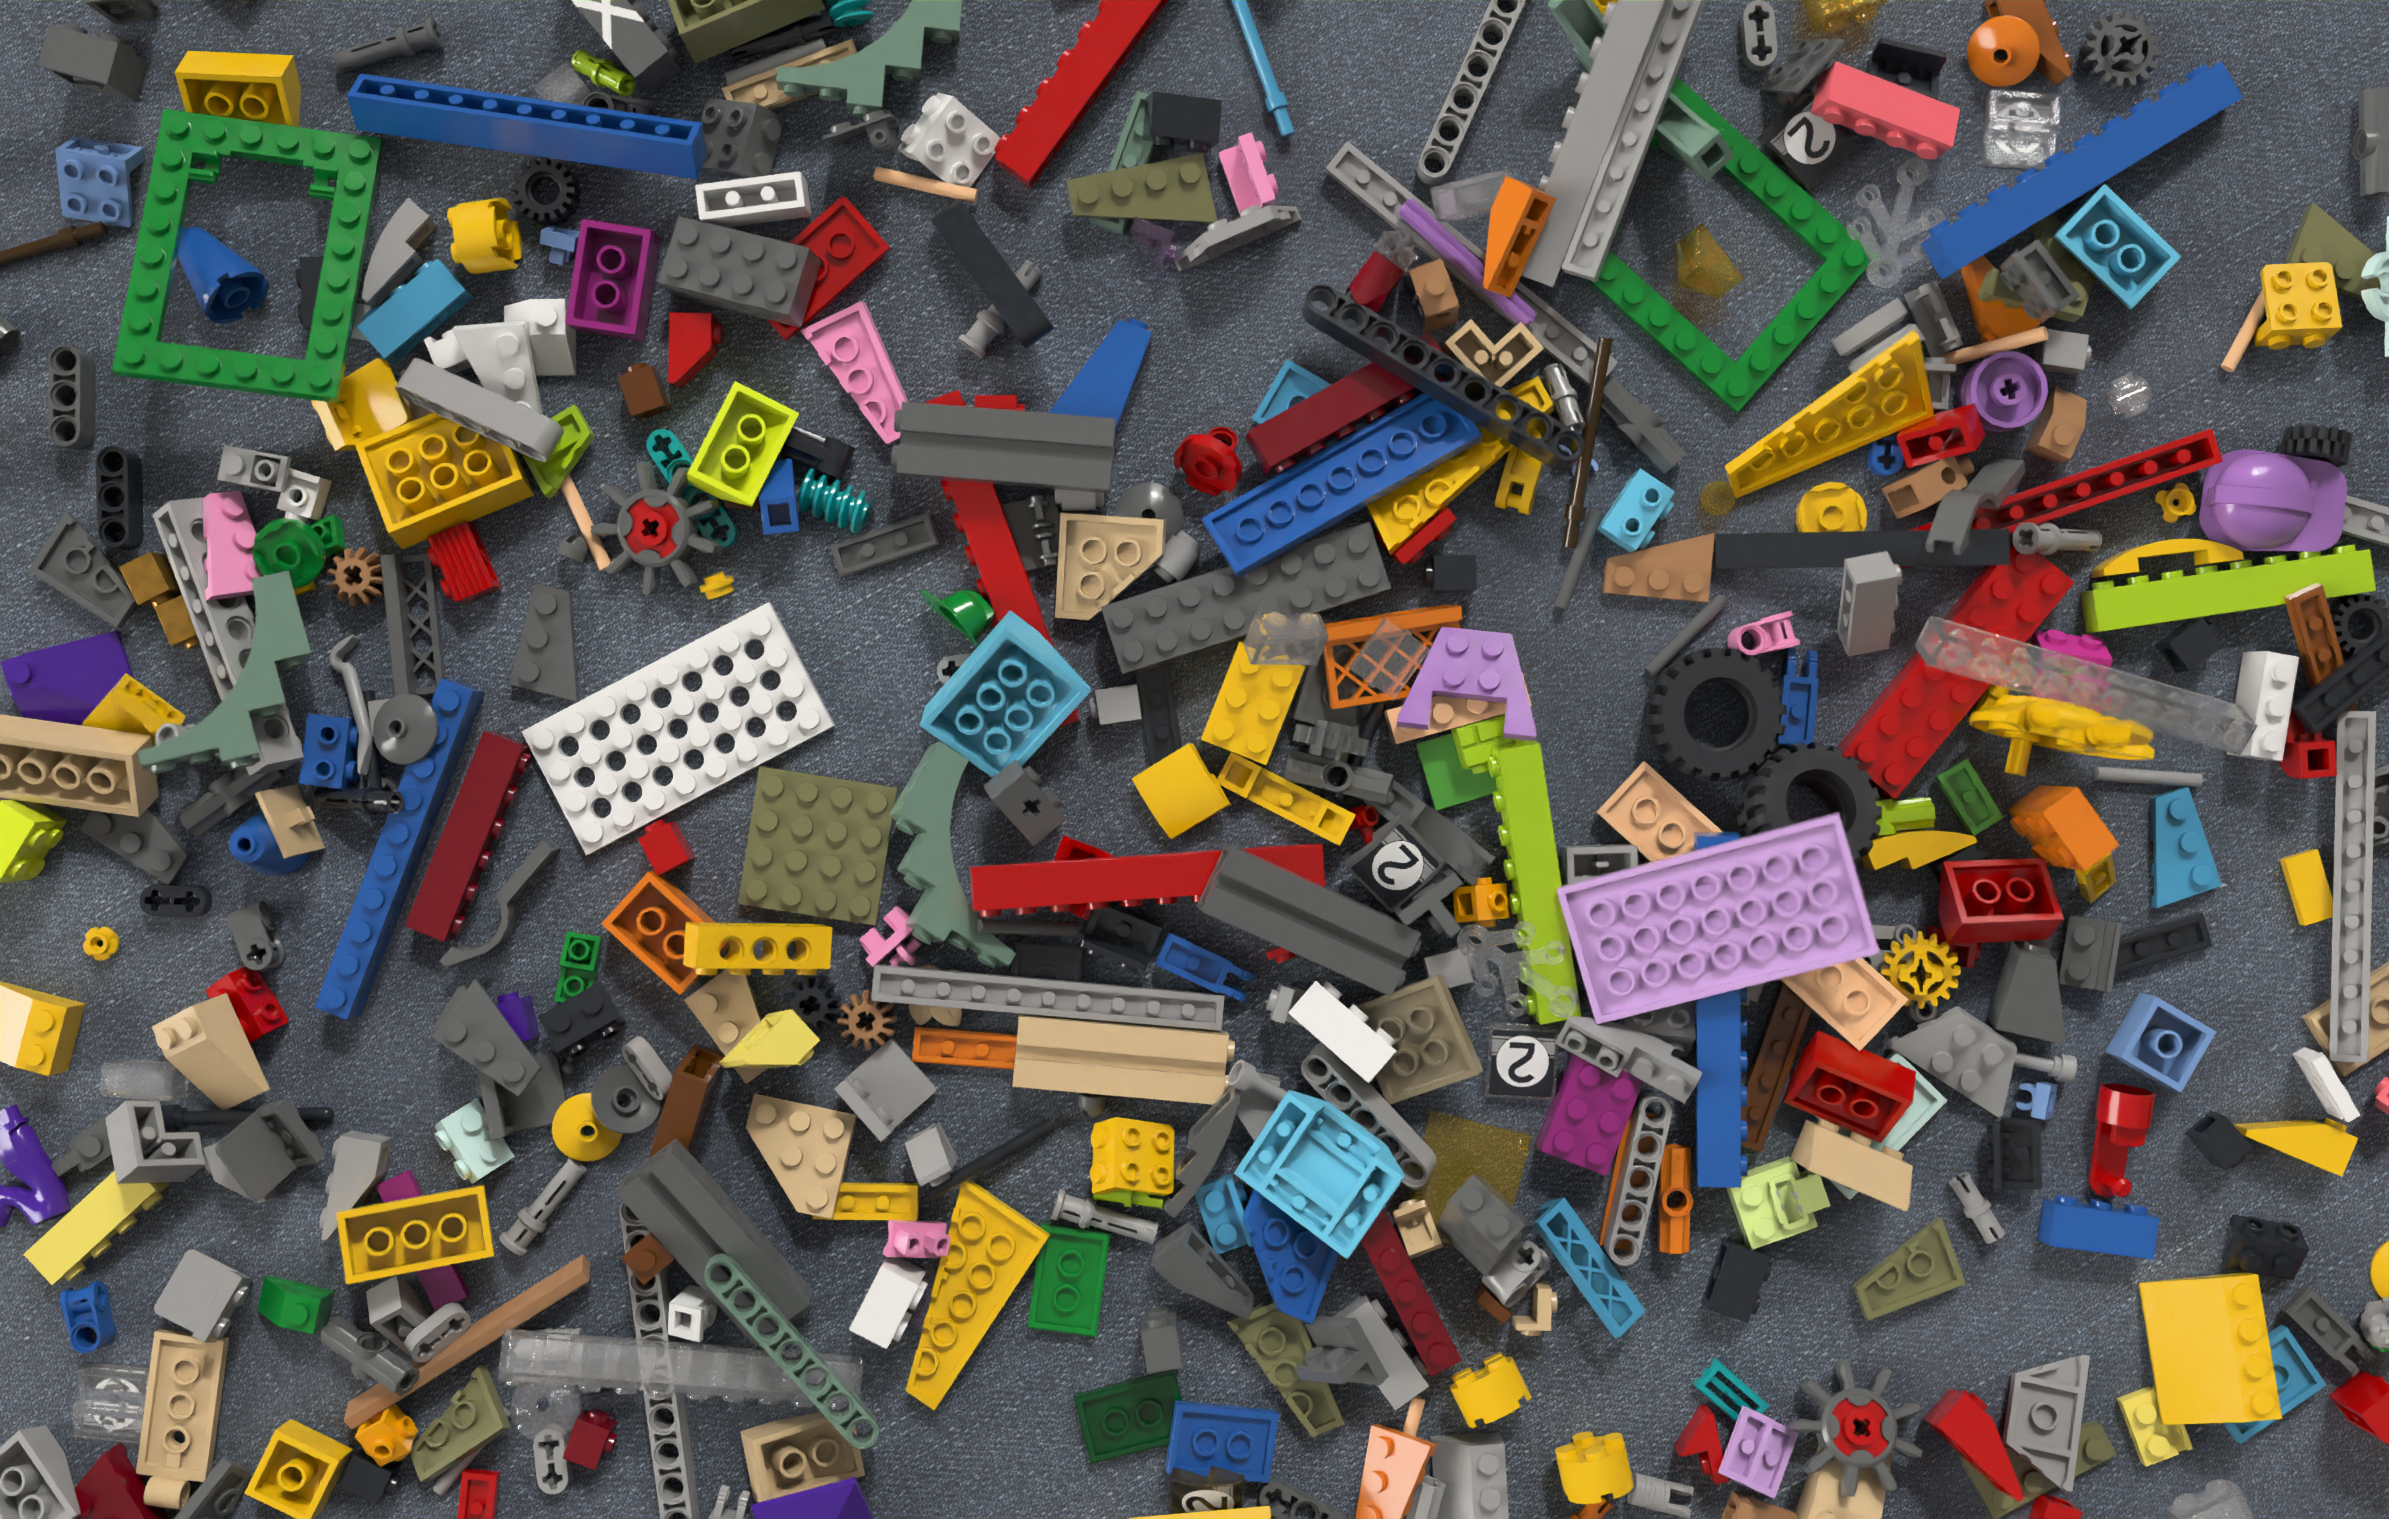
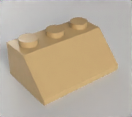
(1854, 1163)

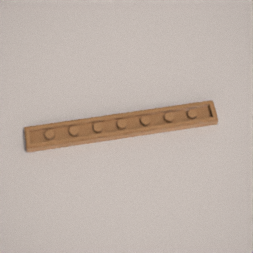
(476, 1337)

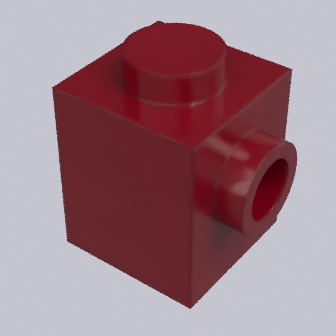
(591, 1438)

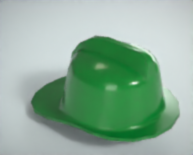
(964, 611)

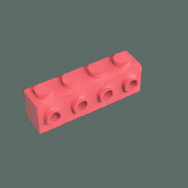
(1885, 111)

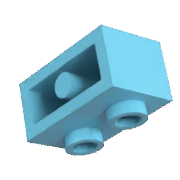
(1636, 510)

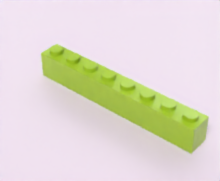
(2224, 591)
(1532, 863)

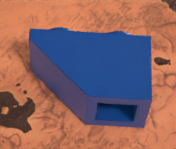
(779, 500)

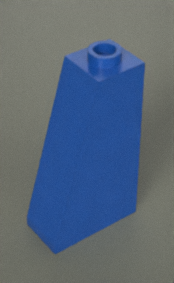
(1109, 375)

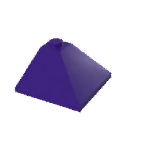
(66, 679)
(829, 1501)

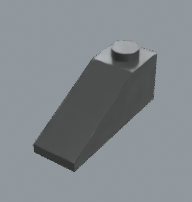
(1199, 1270)

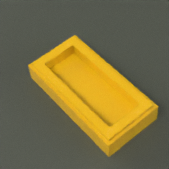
(2308, 886)

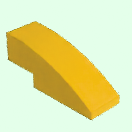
(1914, 848)

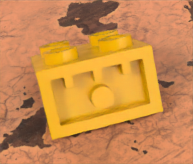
(133, 710)

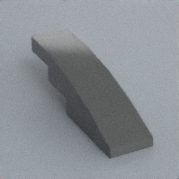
(1205, 1145)

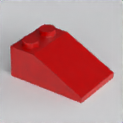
(1973, 1434)

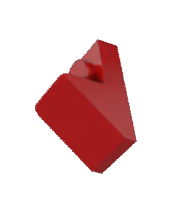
(1702, 1436)

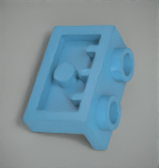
(1223, 1212)

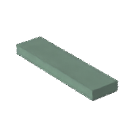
(1129, 152)

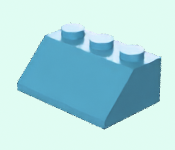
(2116, 245)

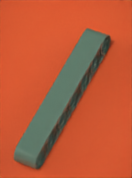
(797, 1367)

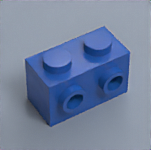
(330, 752)

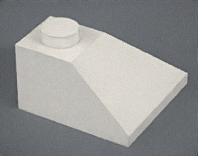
(549, 337)

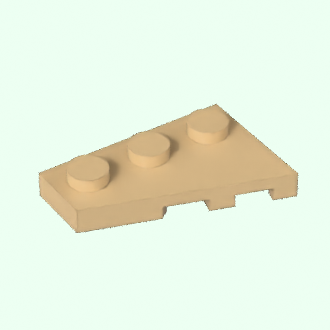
(727, 1013)

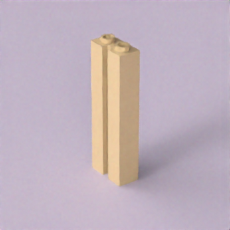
(1122, 1059)

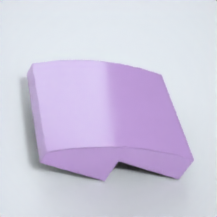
(1758, 1452)

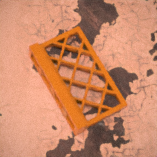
(1362, 628)

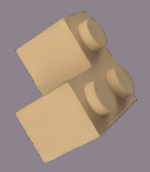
(1494, 362)

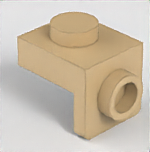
(1417, 1228)
(1543, 1305)

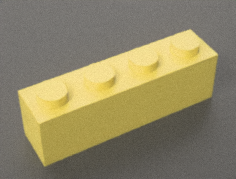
(90, 1226)

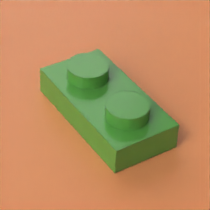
(1968, 797)

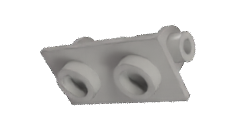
(1933, 319)

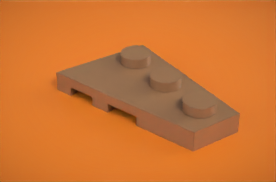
(1663, 572)

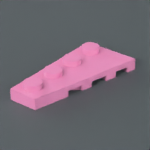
(859, 359)

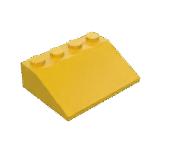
(438, 477)
(2210, 1349)

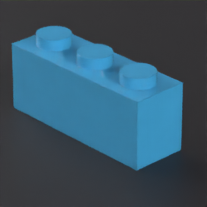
(414, 311)

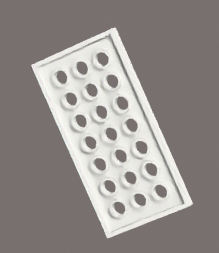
(639, 689)

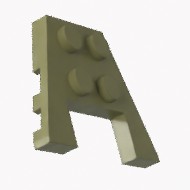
(2080, 277)

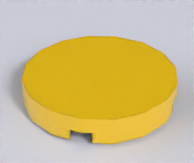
(1831, 509)

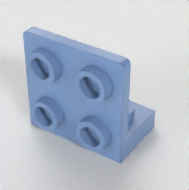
(97, 180)

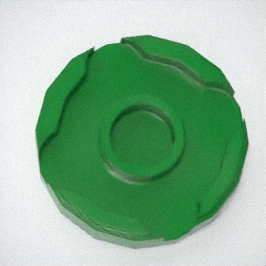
(292, 548)

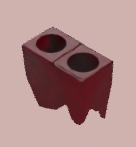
(1375, 282)

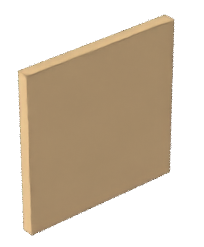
(290, 821)

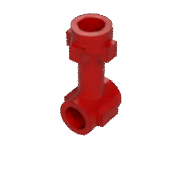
(1364, 821)

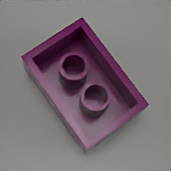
(613, 280)
(1588, 1115)

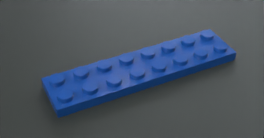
(1338, 482)

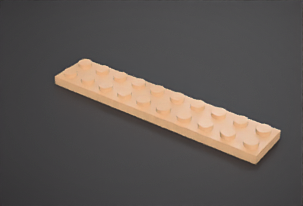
(1663, 825)

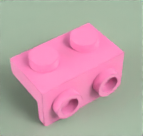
(1247, 174)

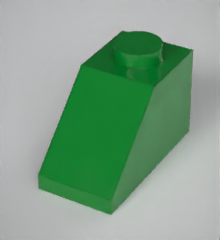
(295, 1304)

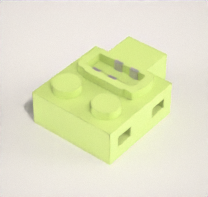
(1777, 1202)

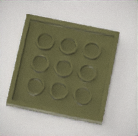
(818, 845)

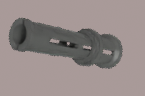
(403, 42)

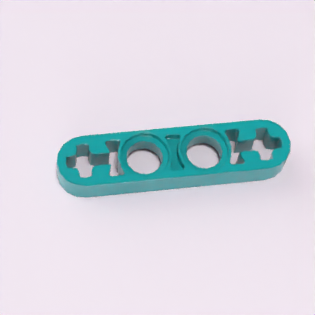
(690, 492)

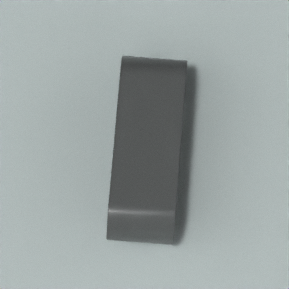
(60, 385)

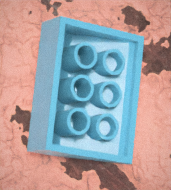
(1005, 698)

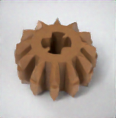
(347, 580)
(855, 1015)

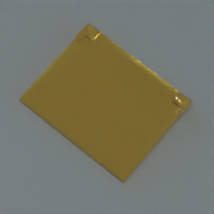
(1469, 1149)

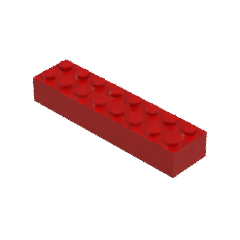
(1927, 702)

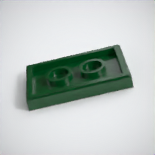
(1128, 1415)

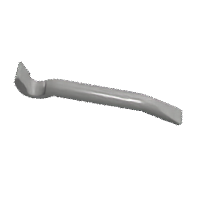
(356, 700)

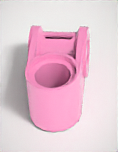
(1769, 635)

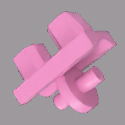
(879, 948)
(917, 1239)

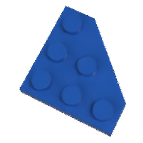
(1290, 1257)

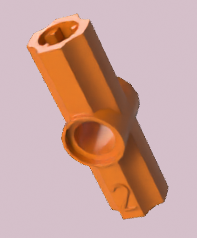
(1674, 1220)

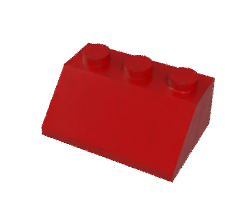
(1997, 901)
(1850, 1087)

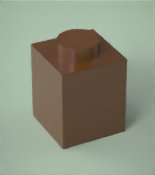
(644, 391)
(647, 1258)

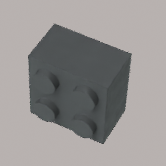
(93, 61)

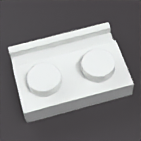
(2326, 1084)

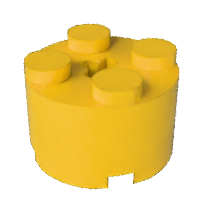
(485, 236)
(1489, 1390)
(1594, 1467)

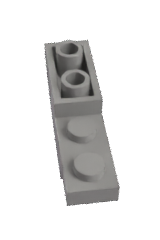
(1627, 1049)

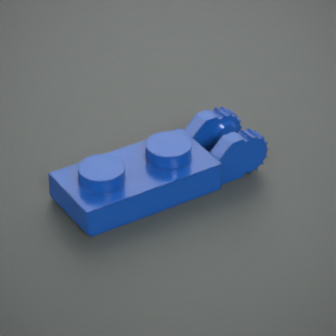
(1800, 699)
(1201, 966)

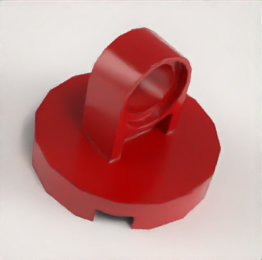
(1209, 462)

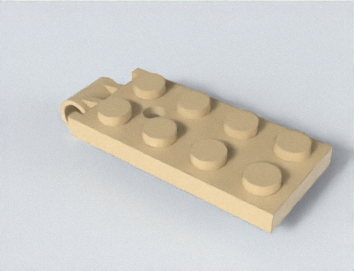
(181, 1397)

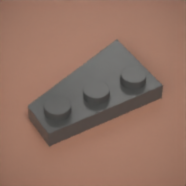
(84, 573)
(546, 647)

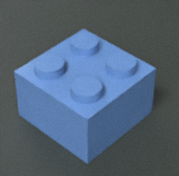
(2160, 1041)

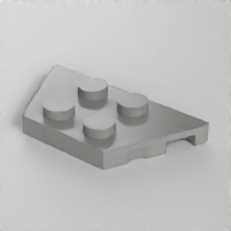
(1226, 236)
(1963, 1056)
(2047, 1417)

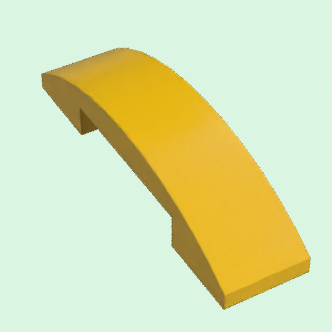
(2203, 551)
(1285, 798)

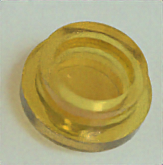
(1717, 498)

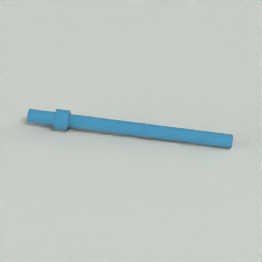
(1275, 100)

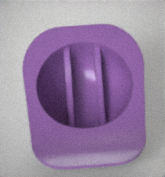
(2273, 502)

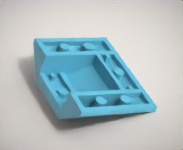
(1322, 1170)

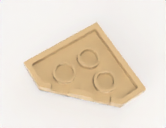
(1101, 559)
(804, 1150)

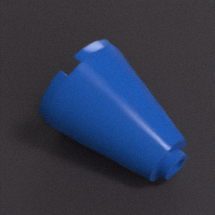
(220, 277)
(256, 847)

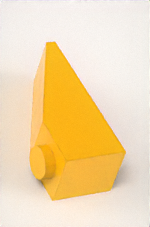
(2307, 1140)

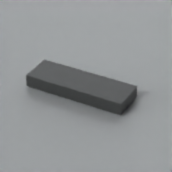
(885, 545)

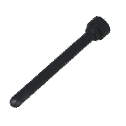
(178, 1118)

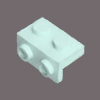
(470, 1143)

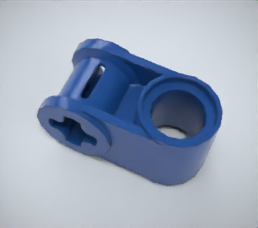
(91, 1313)

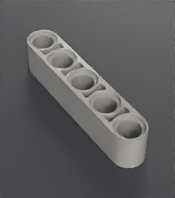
(479, 409)
(1367, 1098)
(1642, 1194)

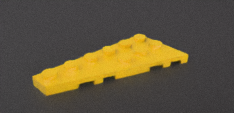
(1864, 407)
(1418, 501)
(983, 1266)

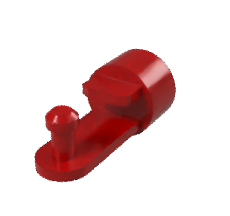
(2122, 1123)

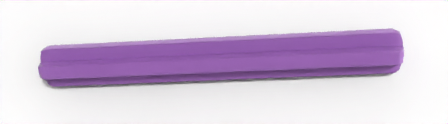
(1463, 259)

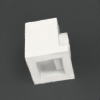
(447, 353)
(314, 496)
(698, 1313)

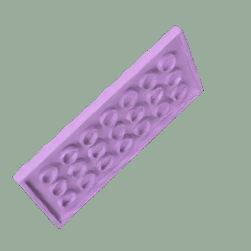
(1718, 919)

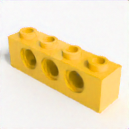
(704, 942)

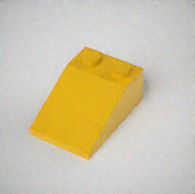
(37, 1029)

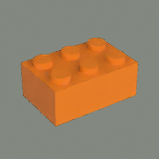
(2062, 827)
(653, 928)

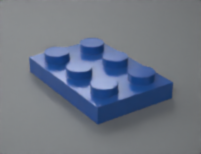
(1222, 1437)

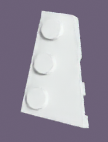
(502, 360)

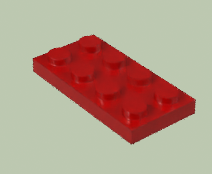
(846, 252)

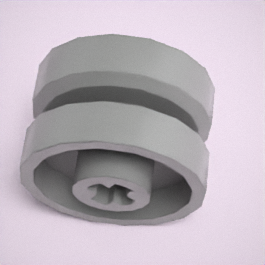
(1874, 334)

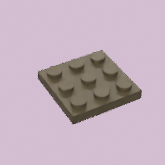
(1428, 1037)

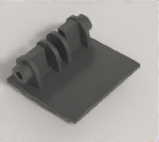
(1802, 67)
(876, 125)
(1035, 530)

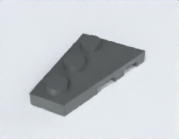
(1313, 694)
(141, 841)
(487, 1041)
(217, 1493)

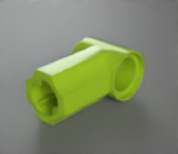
(1905, 814)

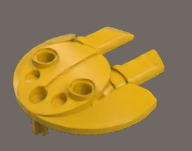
(2061, 728)

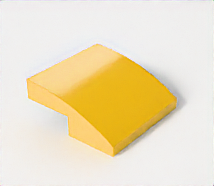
(1181, 791)

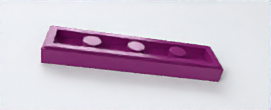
(440, 1283)

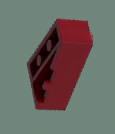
(114, 1490)

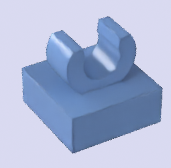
(562, 241)
(2042, 1099)

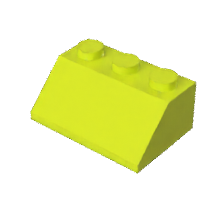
(741, 446)

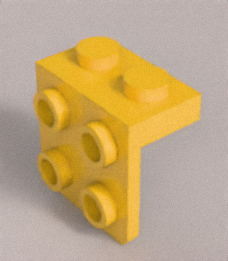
(2298, 305)
(365, 407)
(1132, 1157)

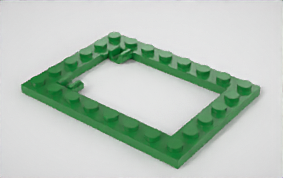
(205, 139)
(1842, 257)

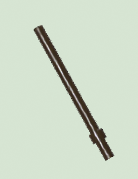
(66, 238)
(1575, 511)

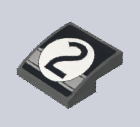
(1395, 863)

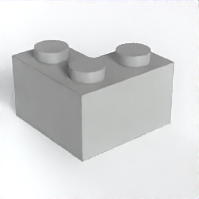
(145, 1151)

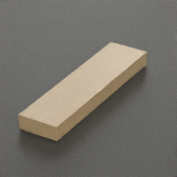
(763, 86)

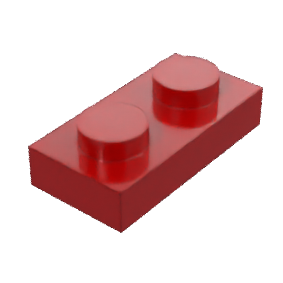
(478, 1494)

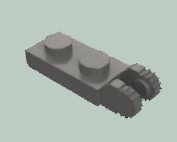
(2325, 1328)

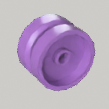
(2021, 386)

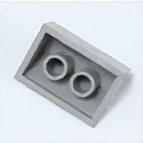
(1473, 1475)

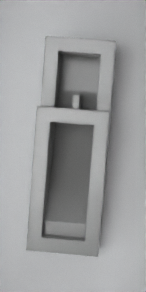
(395, 253)

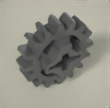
(2110, 36)
(1331, 740)

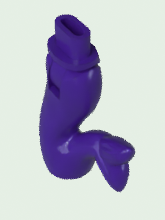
(29, 1162)

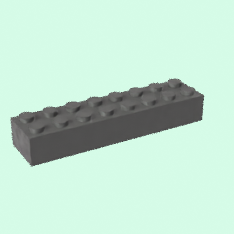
(1221, 607)

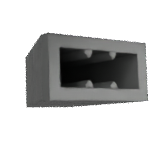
(2028, 994)

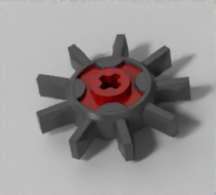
(639, 521)
(1876, 1428)

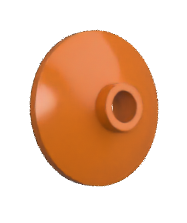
(2015, 38)

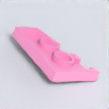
(229, 546)

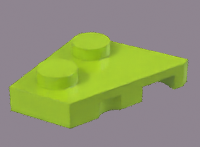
(566, 454)

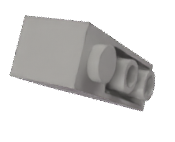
(358, 1167)

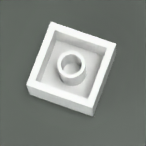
(885, 1305)

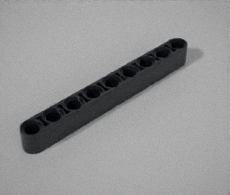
(1450, 394)

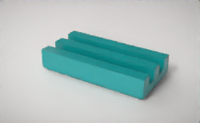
(1709, 1375)

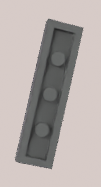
(400, 623)

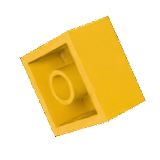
(298, 1470)

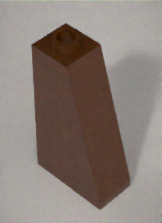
(688, 1099)

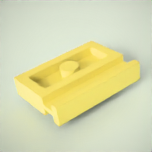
(2151, 1438)

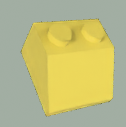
(774, 1042)

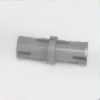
(1563, 397)
(1977, 1207)

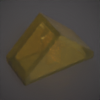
(1705, 265)

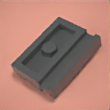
(2090, 953)

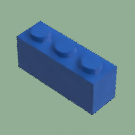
(2098, 1227)

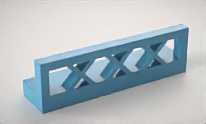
(1592, 1262)

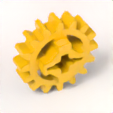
(1934, 969)

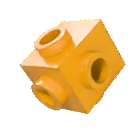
(1488, 902)
(387, 1435)

